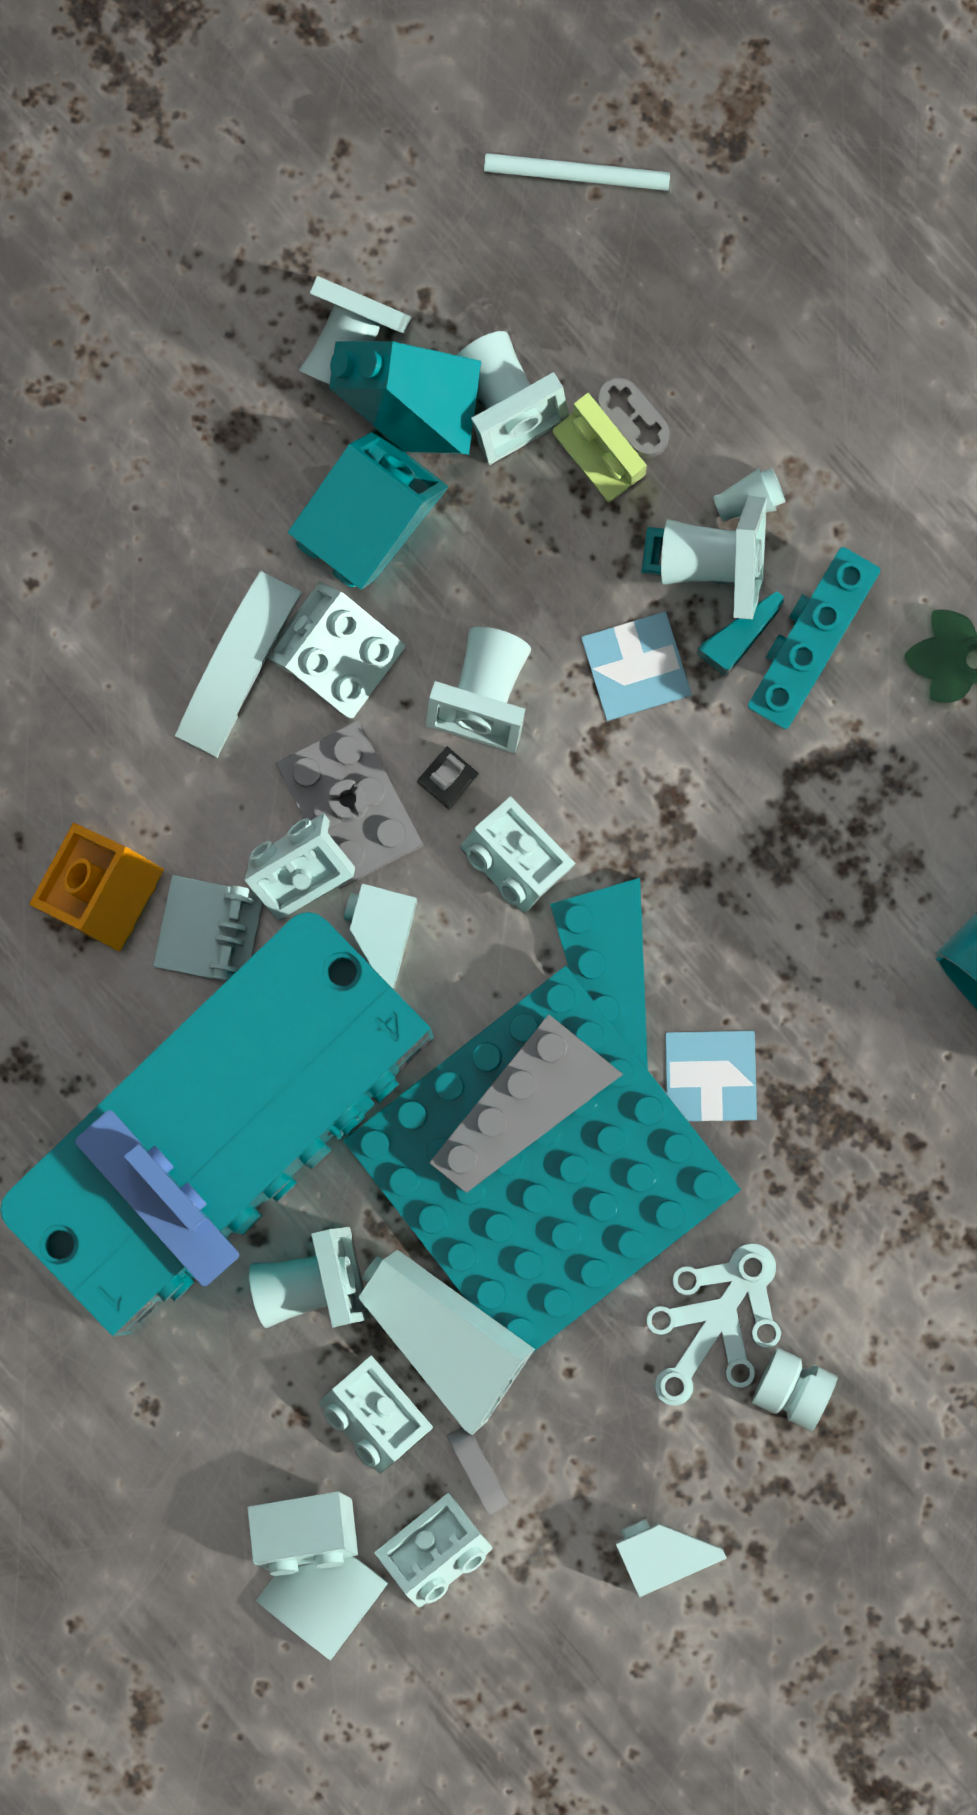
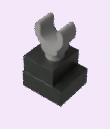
(447, 778)

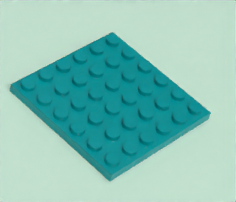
(568, 1209)

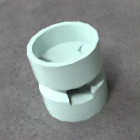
(794, 1389)

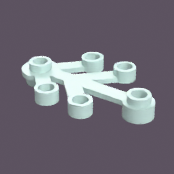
(719, 1317)

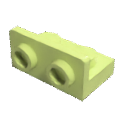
(599, 449)

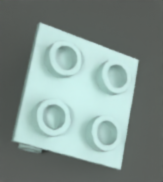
(207, 928)

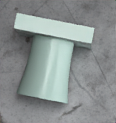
(350, 319)
(513, 406)
(721, 555)
(479, 704)
(312, 1283)

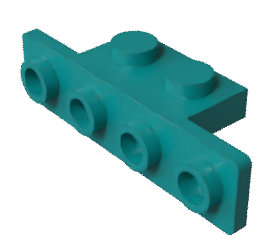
(817, 631)

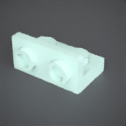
(516, 855)
(297, 867)
(374, 1415)
(434, 1551)

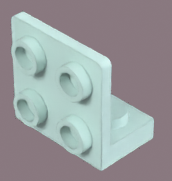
(336, 649)

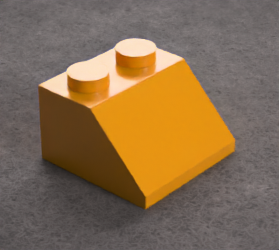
(96, 886)

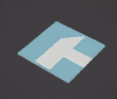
(636, 666)
(712, 1074)

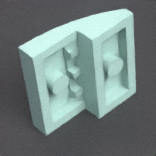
(323, 1602)

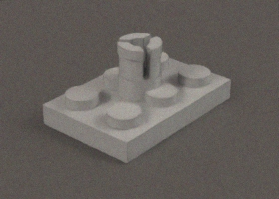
(352, 789)

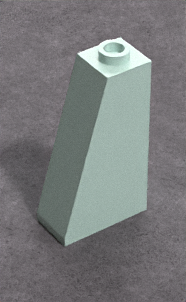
(445, 1337)

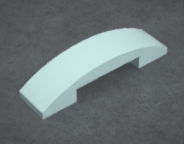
(237, 663)

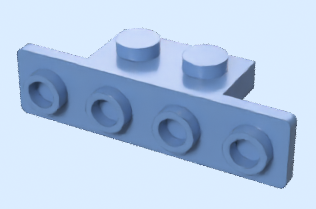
(156, 1197)

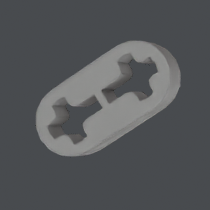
(641, 409)
(478, 1470)

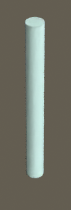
(577, 171)

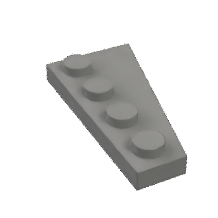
(531, 1096)

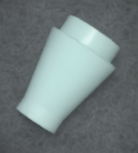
(757, 484)

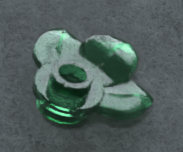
(945, 656)

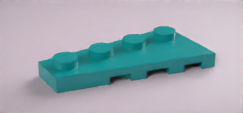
(605, 954)

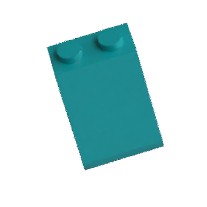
(409, 393)
(366, 509)

